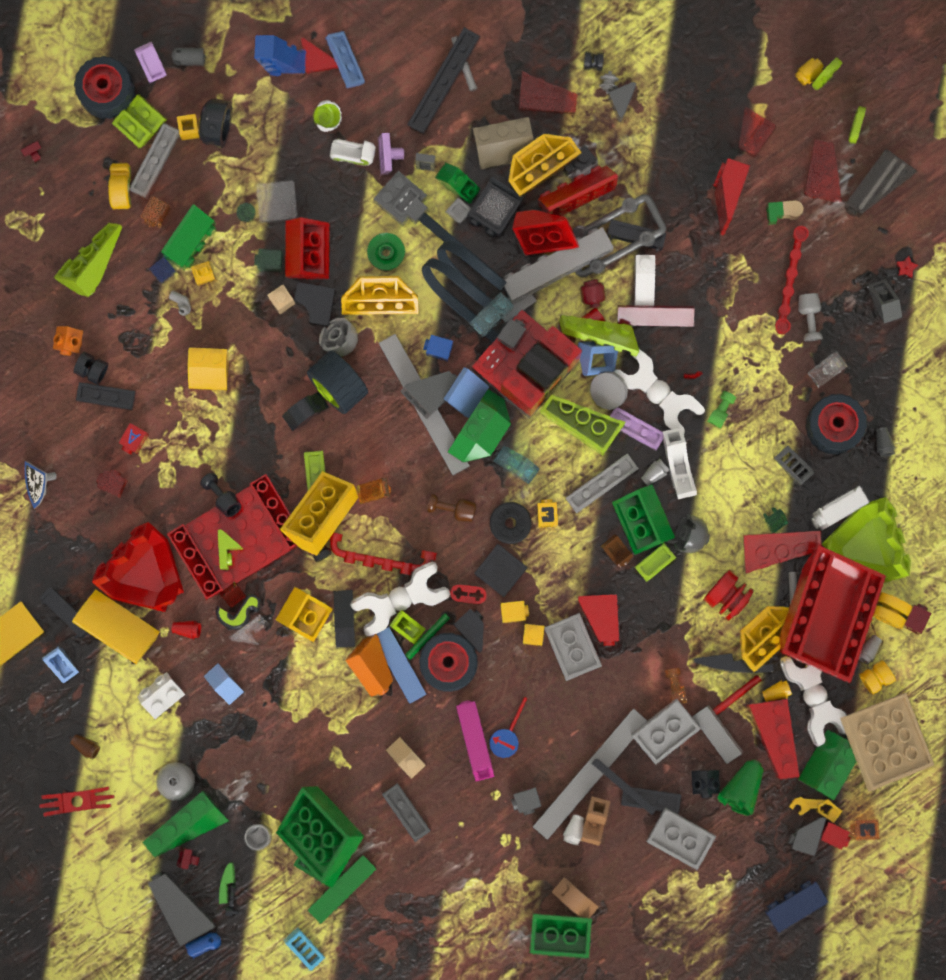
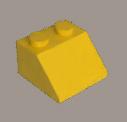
(208, 368)
(304, 614)

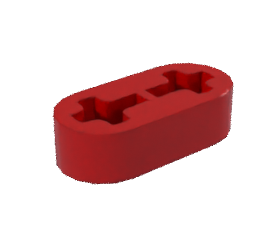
(468, 589)

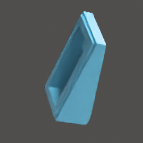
(293, 936)

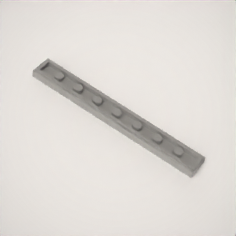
(434, 424)
(588, 775)

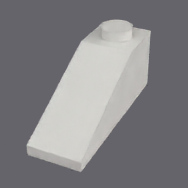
(644, 280)

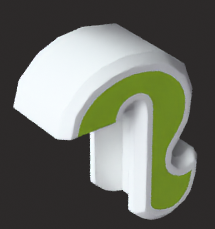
(353, 152)

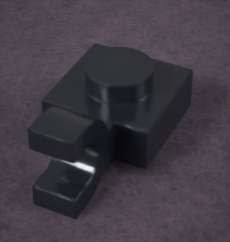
(581, 162)

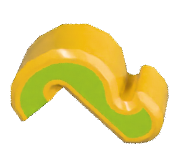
(119, 186)

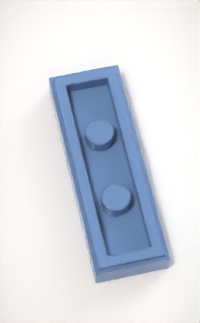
(345, 59)

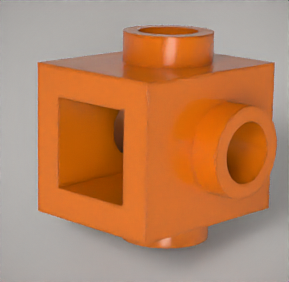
(67, 340)

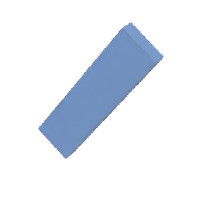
(400, 666)

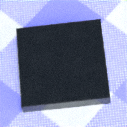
(500, 570)

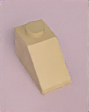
(405, 758)

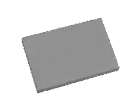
(572, 646)
(665, 731)
(681, 838)

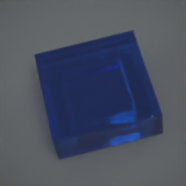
(162, 270)

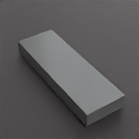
(717, 734)

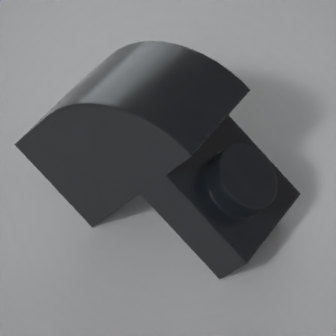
(304, 411)

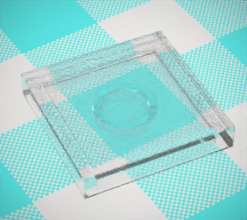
(276, 201)

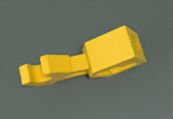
(806, 804)

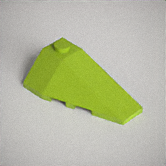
(88, 267)

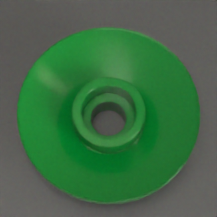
(384, 242)

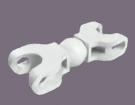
(659, 392)
(400, 598)
(814, 696)

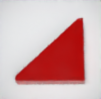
(316, 59)

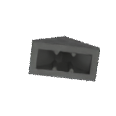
(620, 99)

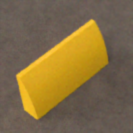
(116, 626)

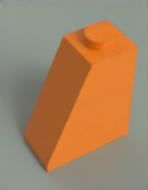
(370, 665)

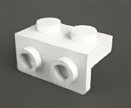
(160, 695)

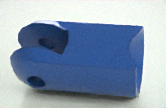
(203, 944)

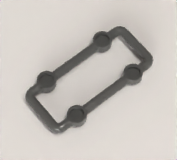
(646, 238)

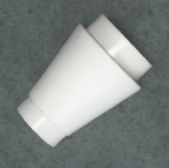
(574, 830)

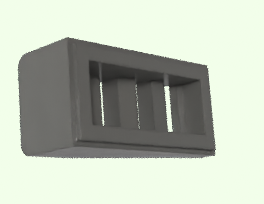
(809, 472)

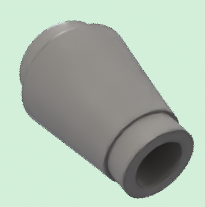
(655, 472)
(870, 649)

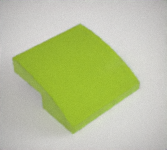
(139, 121)

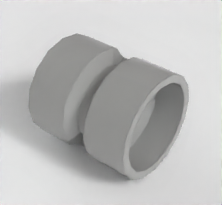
(258, 836)

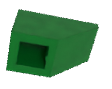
(457, 182)

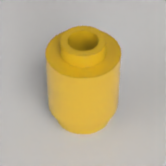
(809, 71)

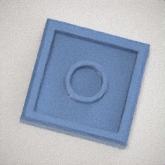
(466, 392)

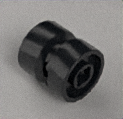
(97, 368)

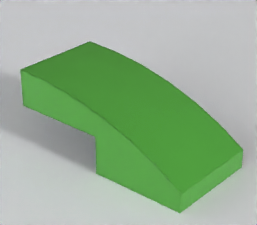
(228, 877)

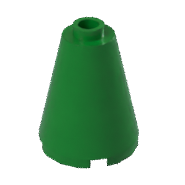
(743, 788)

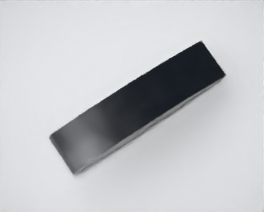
(726, 663)

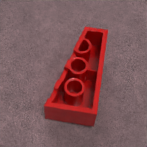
(776, 734)

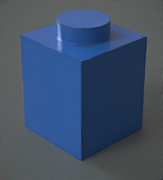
(438, 348)

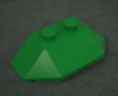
(482, 430)

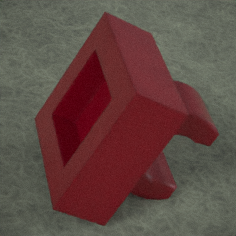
(32, 150)
(185, 858)

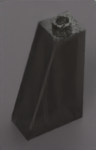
(880, 182)

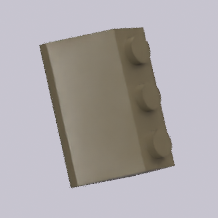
(501, 141)

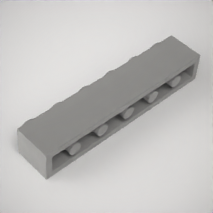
(557, 265)

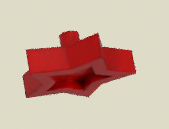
(906, 267)

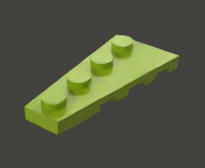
(601, 332)

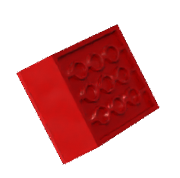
(253, 528)

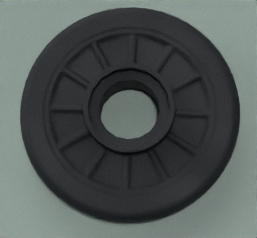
(506, 511)

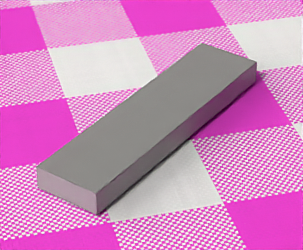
(154, 160)
(601, 483)

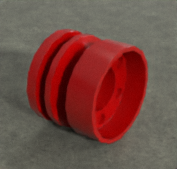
(728, 595)

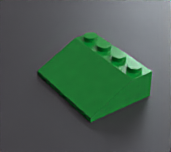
(319, 833)

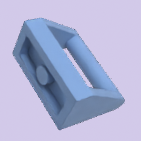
(588, 349)

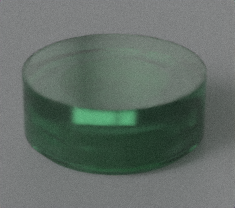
(246, 212)

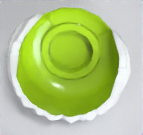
(327, 116)

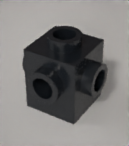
(705, 783)

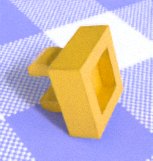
(203, 273)

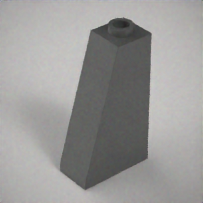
(180, 910)

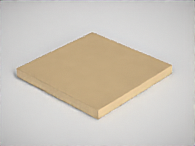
(887, 741)

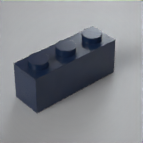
(795, 905)

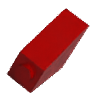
(602, 616)

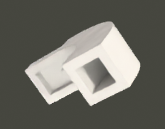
(678, 463)

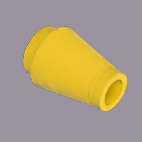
(778, 691)

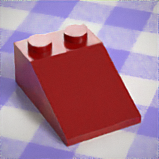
(543, 232)

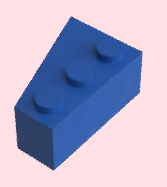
(278, 57)

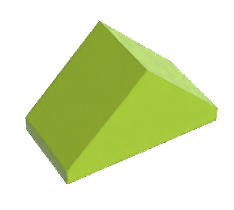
(407, 627)

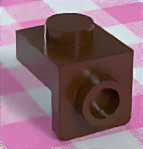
(617, 551)

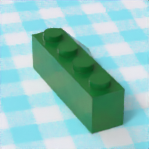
(190, 822)

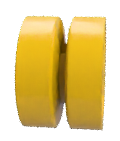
(892, 610)

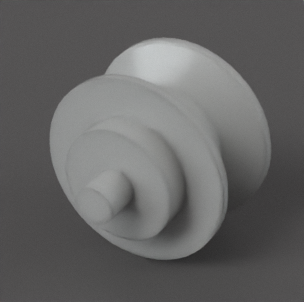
(608, 82)

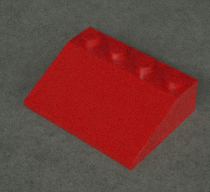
(728, 189)
(579, 192)

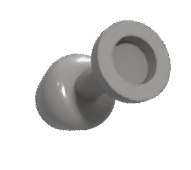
(809, 305)

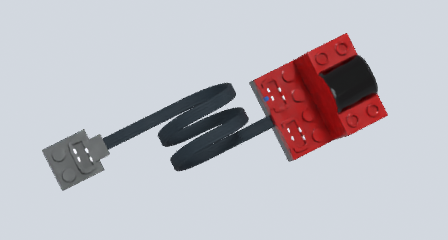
(542, 356)

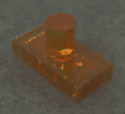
(373, 491)

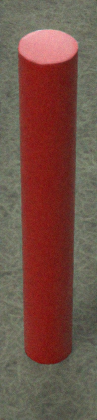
(737, 694)

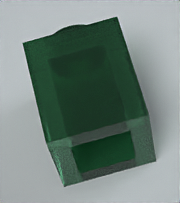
(269, 260)

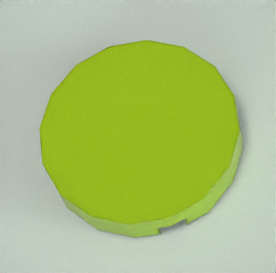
(827, 73)

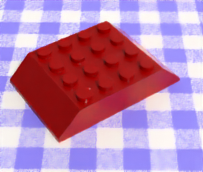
(831, 613)

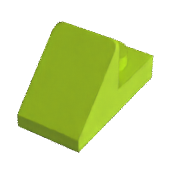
(226, 543)

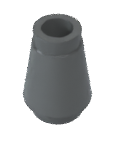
(885, 444)

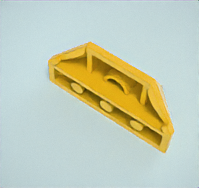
(540, 161)
(379, 296)
(761, 636)

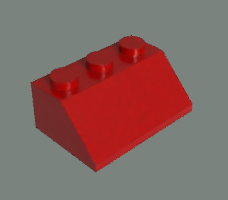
(307, 249)

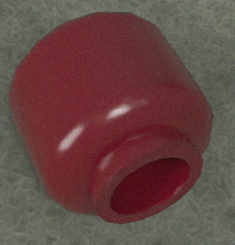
(592, 293)

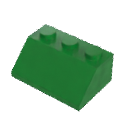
(189, 238)
(643, 519)
(829, 765)
(560, 936)

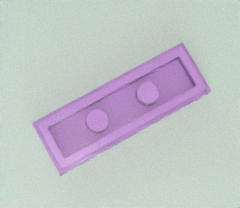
(638, 429)

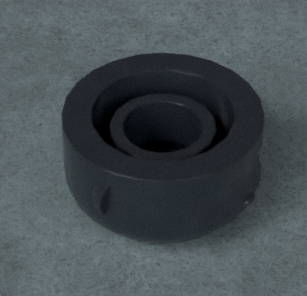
(215, 122)

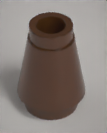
(85, 746)

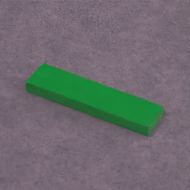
(342, 889)

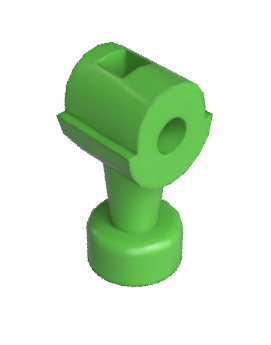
(719, 415)

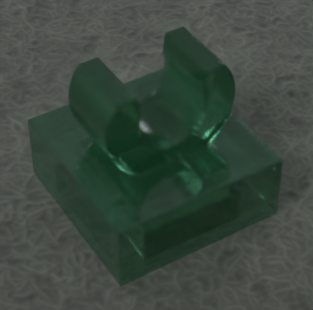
(776, 520)

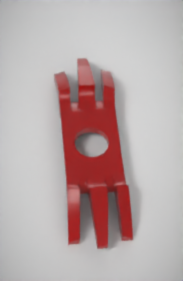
(65, 801)

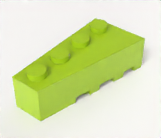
(583, 423)

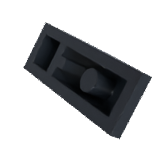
(344, 619)

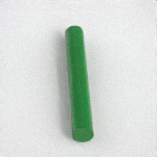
(427, 636)

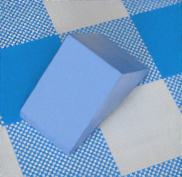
(60, 664)
(223, 684)

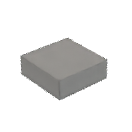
(458, 211)

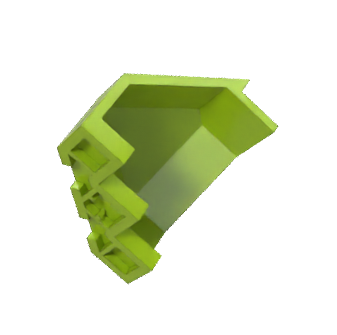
(873, 540)

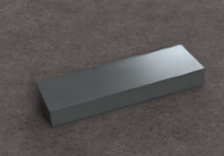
(406, 812)

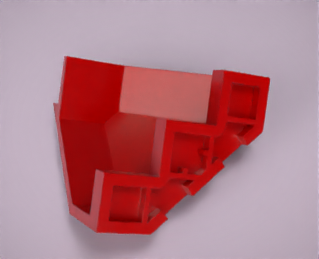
(141, 571)

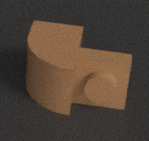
(595, 820)
(574, 899)

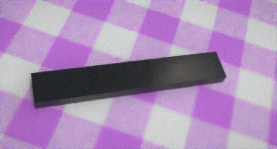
(443, 80)

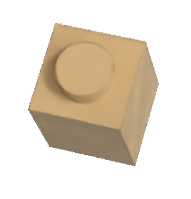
(281, 299)

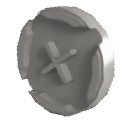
(608, 390)

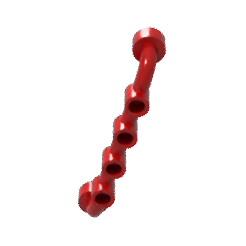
(782, 325)
(369, 560)

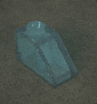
(492, 314)
(516, 464)

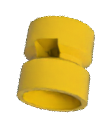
(877, 677)

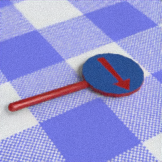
(504, 741)

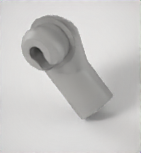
(183, 302)

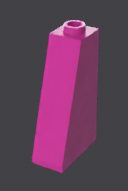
(475, 740)

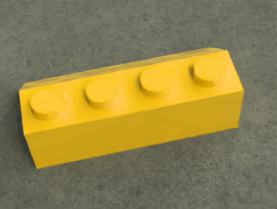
(320, 512)

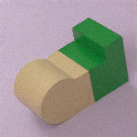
(782, 210)

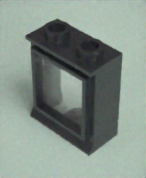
(495, 208)

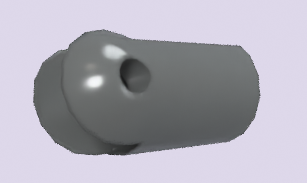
(188, 56)

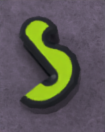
(243, 614)

